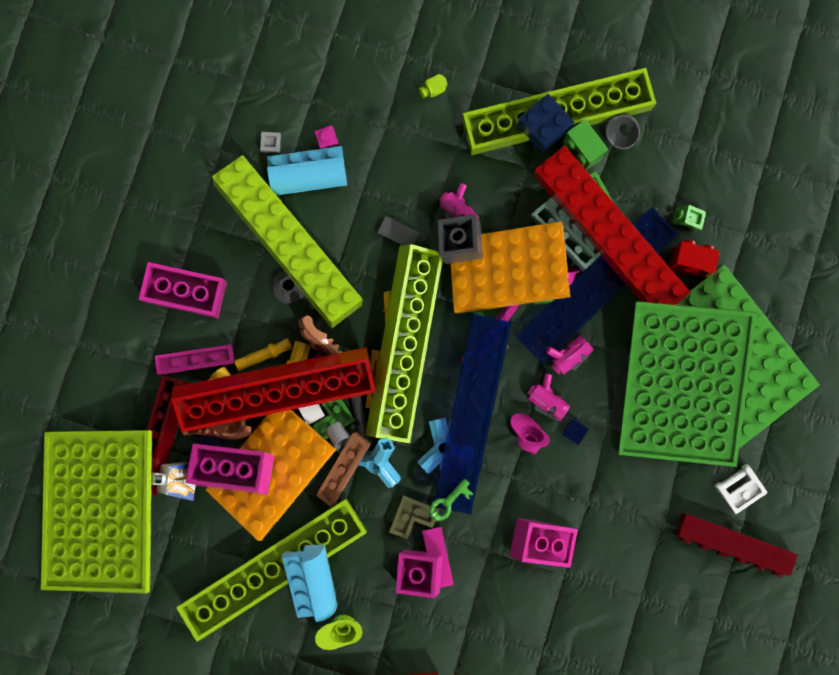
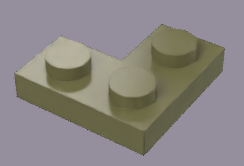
(408, 512)

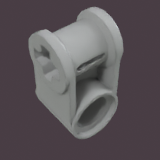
(338, 436)

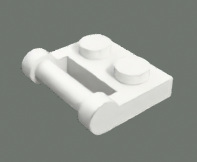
(744, 494)

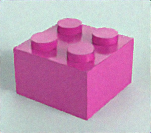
(419, 573)

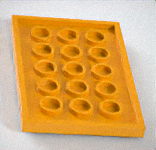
(515, 269)
(297, 458)

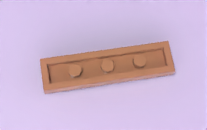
(343, 469)

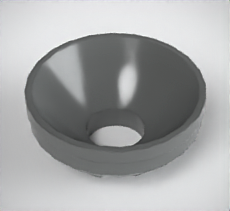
(616, 137)
(288, 297)

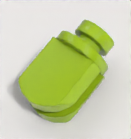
(433, 86)

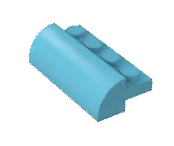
(306, 170)
(311, 582)

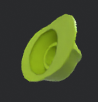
(339, 633)

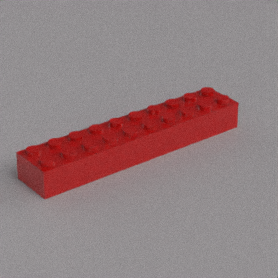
(609, 230)
(273, 389)

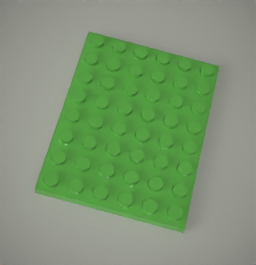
(775, 374)
(686, 383)

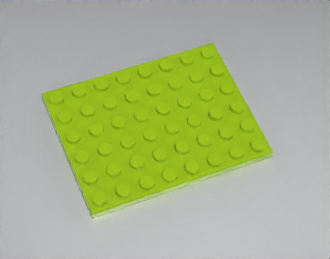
(97, 511)

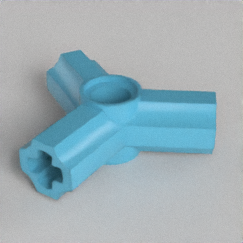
(433, 457)
(377, 462)

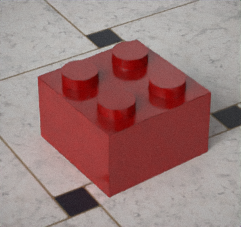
(694, 259)

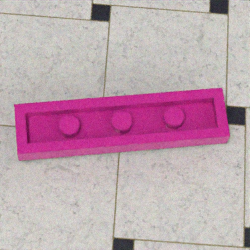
(194, 359)

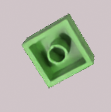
(585, 145)

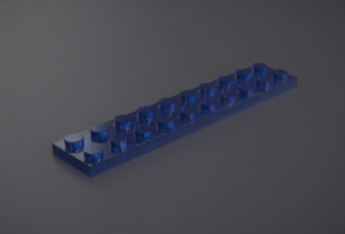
(588, 294)
(472, 409)

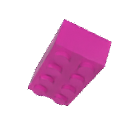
(183, 290)
(230, 469)

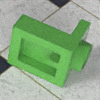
(689, 216)

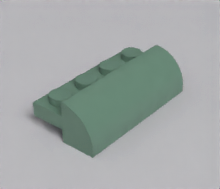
(576, 244)

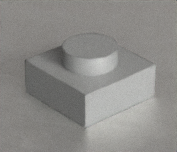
(270, 142)

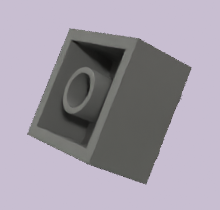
(460, 239)

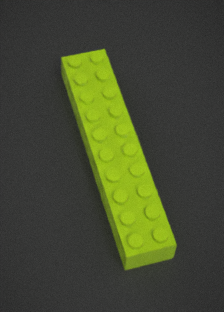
(594, 101)
(287, 241)
(404, 344)
(267, 571)

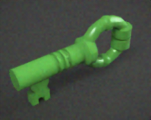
(447, 502)

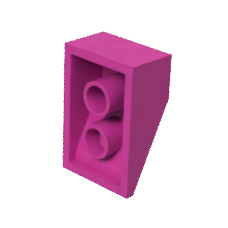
(543, 543)

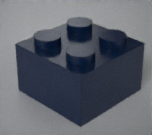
(545, 123)

